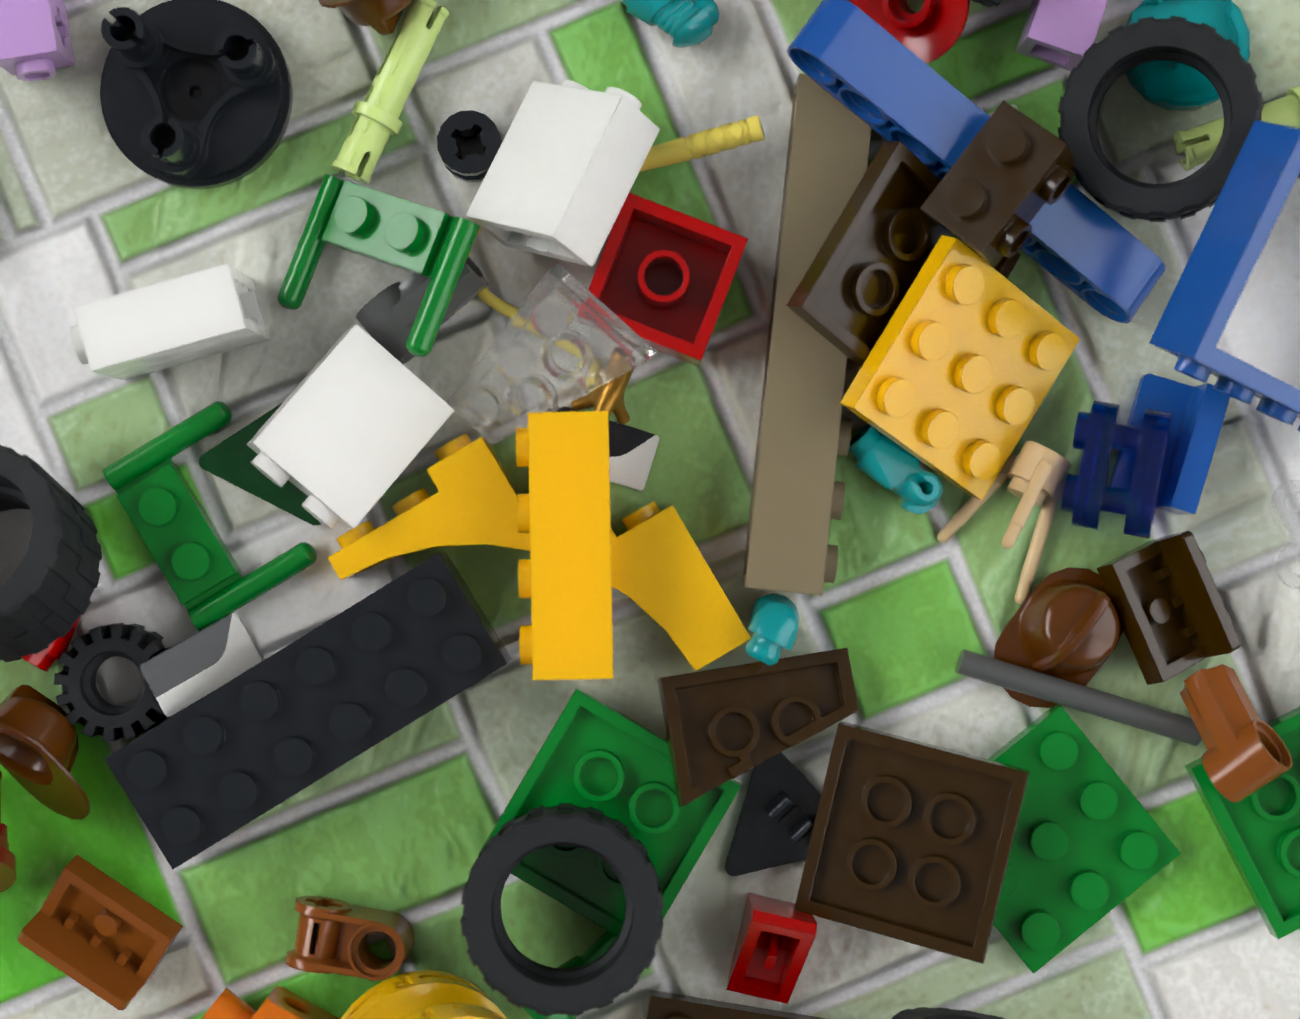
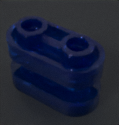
(1098, 436)

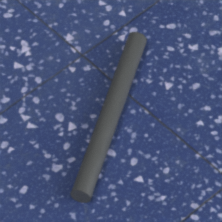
(1077, 697)

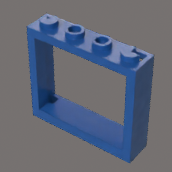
(1222, 267)

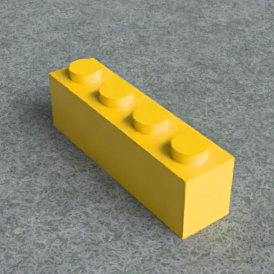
(568, 545)

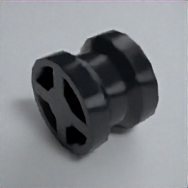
(475, 152)

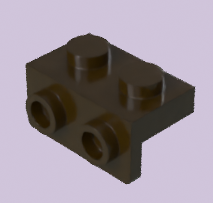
(1001, 184)
(1168, 606)

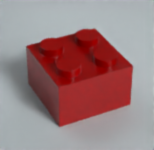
(667, 276)

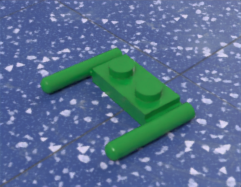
(388, 232)
(181, 531)

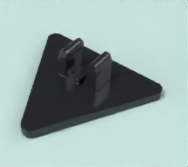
(774, 818)

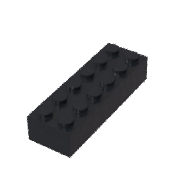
(308, 709)

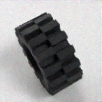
(80, 688)

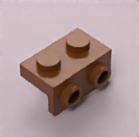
(100, 933)

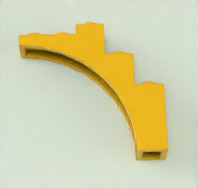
(478, 505)

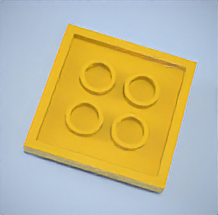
(960, 368)

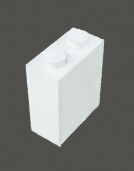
(564, 171)
(169, 323)
(348, 429)

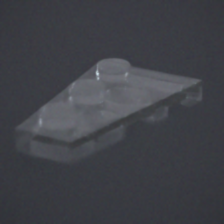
(547, 357)

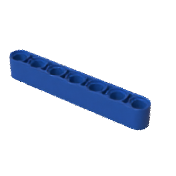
(936, 122)

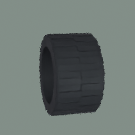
(1138, 44)
(59, 566)
(545, 987)

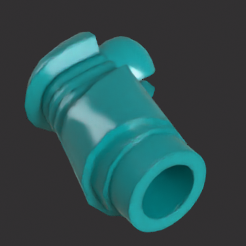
(683, 19)
(895, 470)
(774, 626)

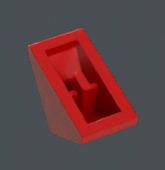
(770, 948)

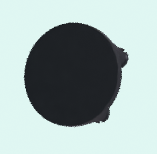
(194, 91)

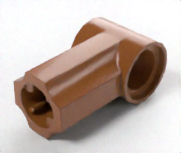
(1240, 746)

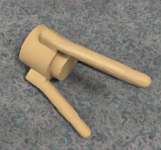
(1037, 481)

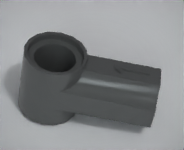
(393, 310)

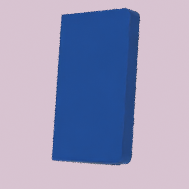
(1191, 441)

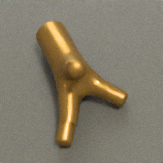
(607, 398)

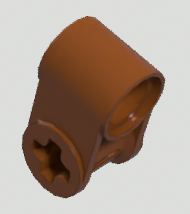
(335, 934)

